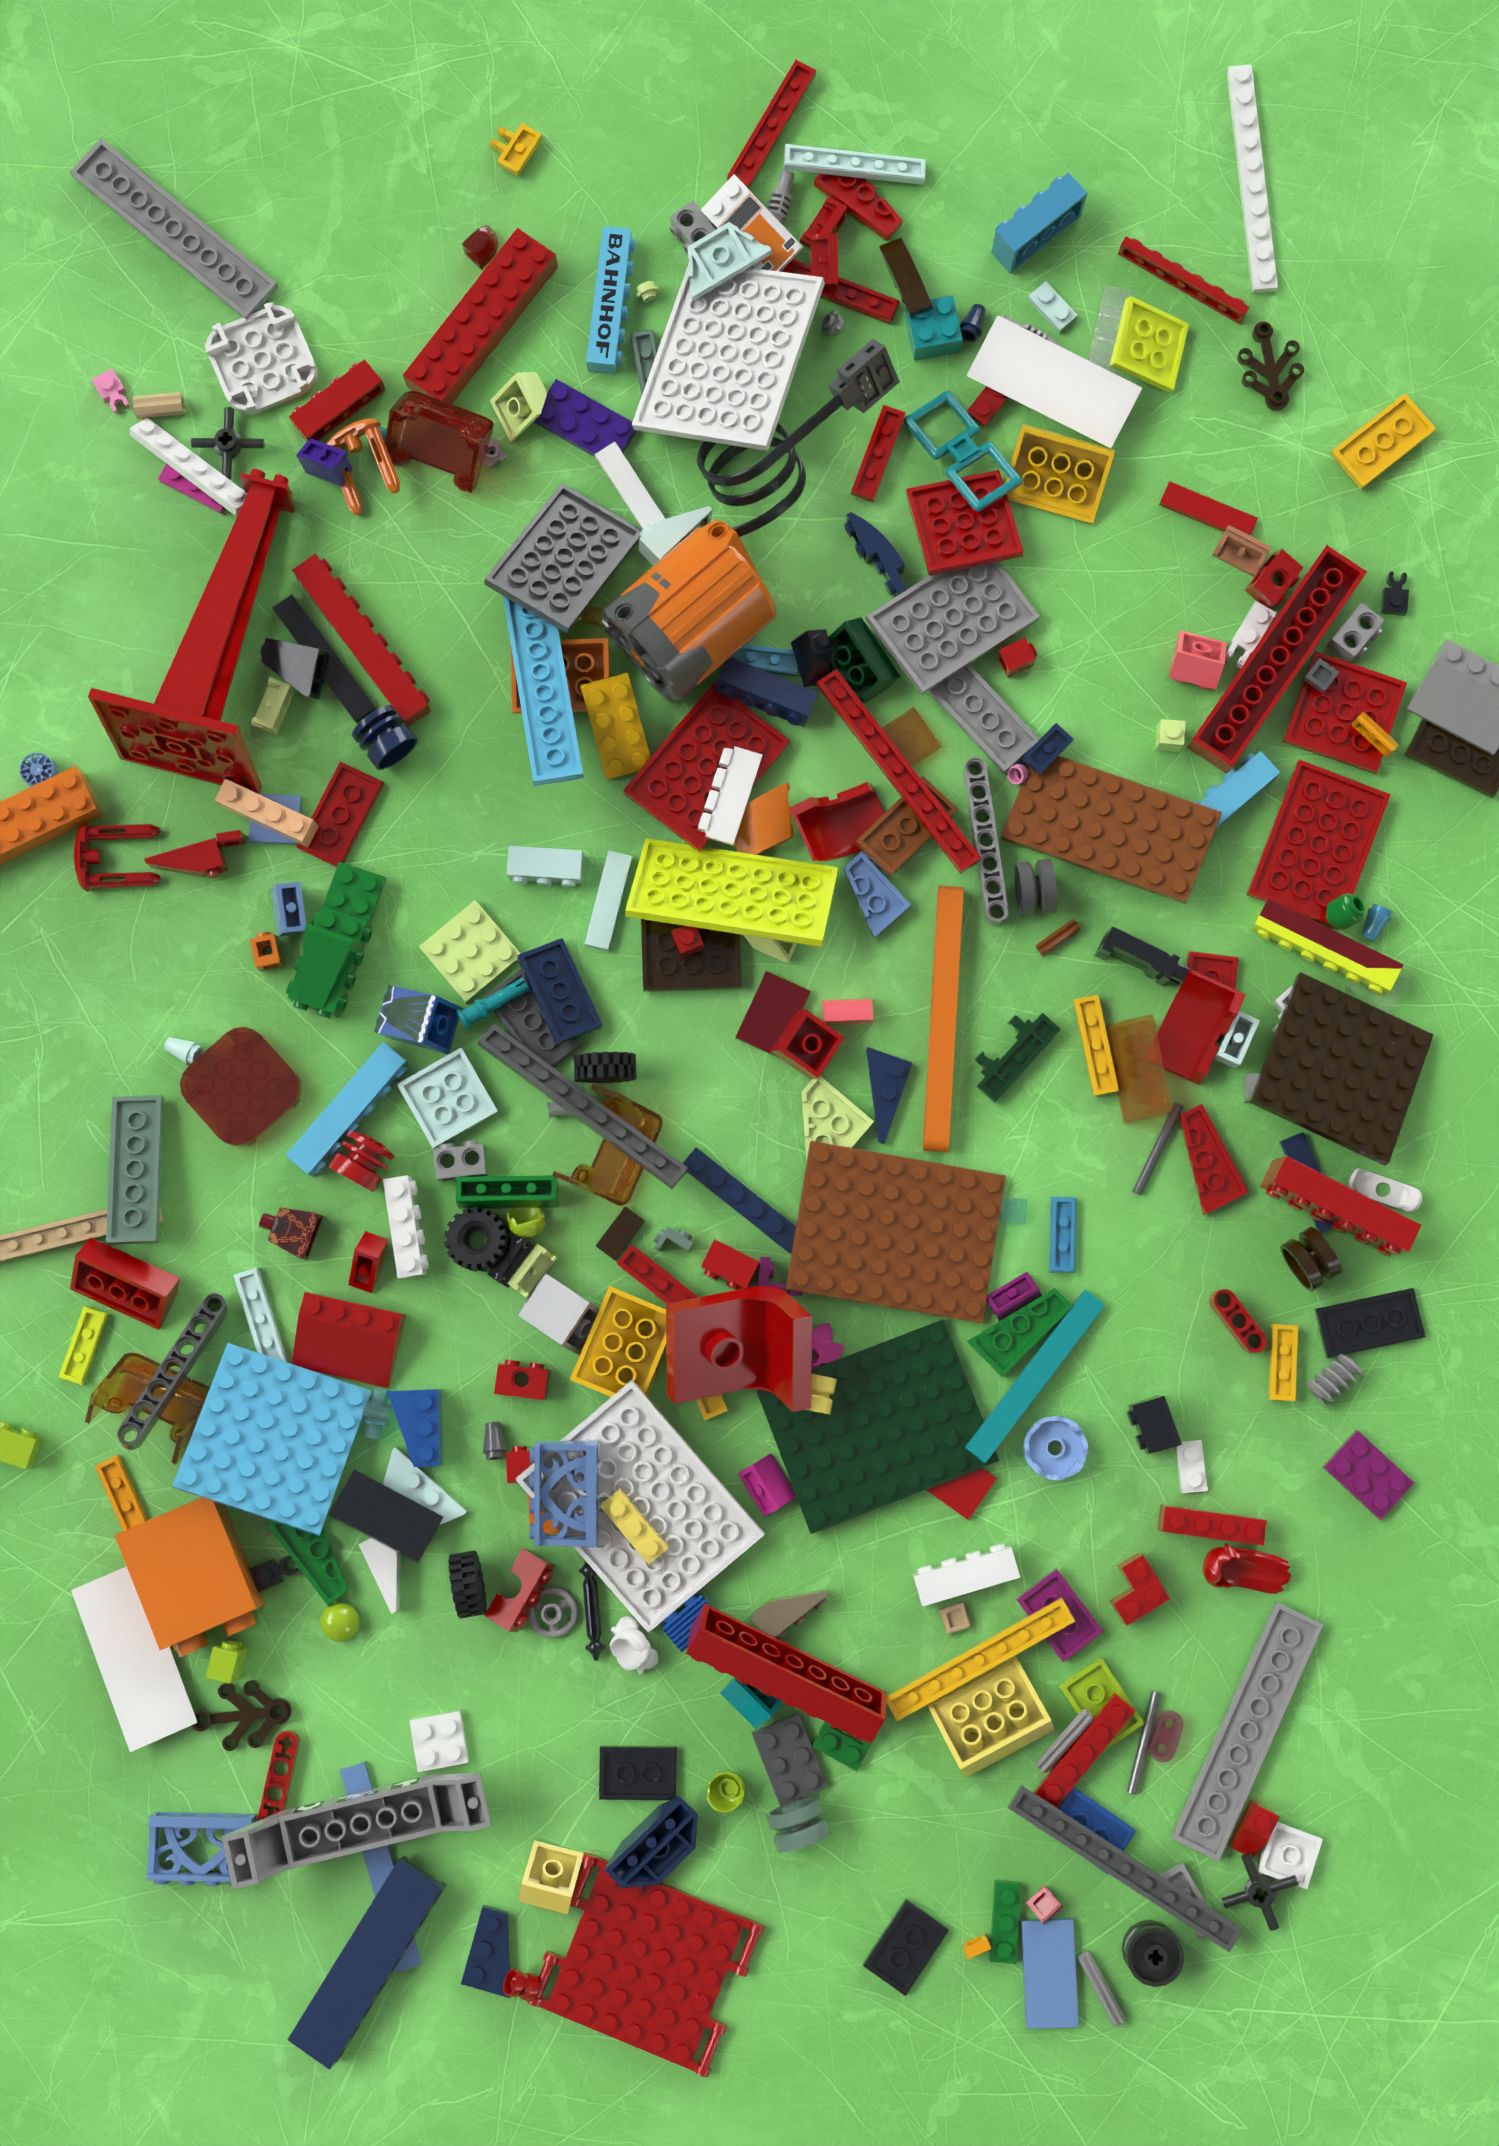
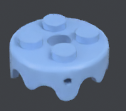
(1073, 1450)

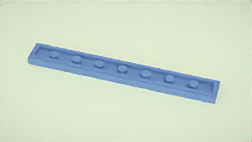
(377, 1860)

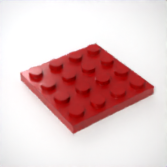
(957, 535)
(1325, 720)

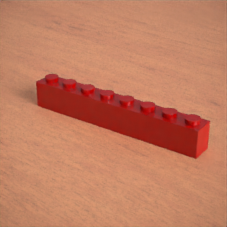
(361, 640)

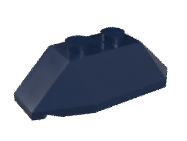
(655, 1845)

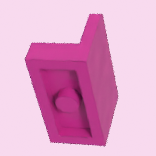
(767, 1485)

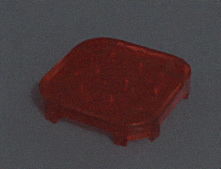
(240, 1086)

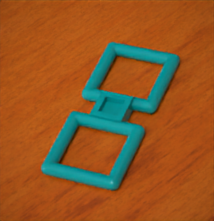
(963, 451)

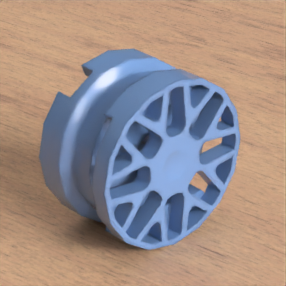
(37, 769)

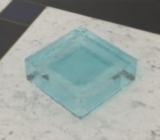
(1013, 1211)

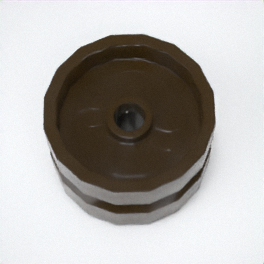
(1311, 1259)

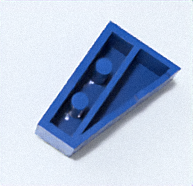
(421, 1424)

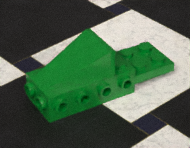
(336, 942)

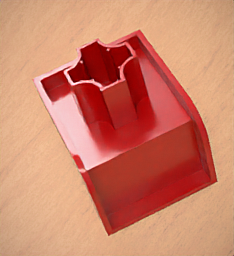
(739, 1343)

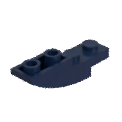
(875, 546)

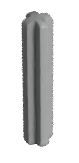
(1064, 1741)
(1101, 1988)

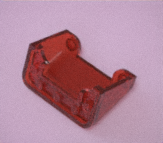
(439, 437)

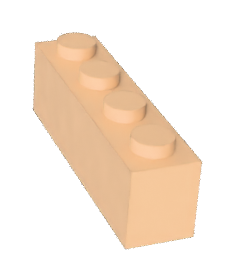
(266, 813)

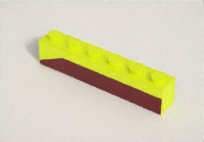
(1327, 947)

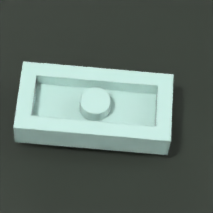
(1052, 307)

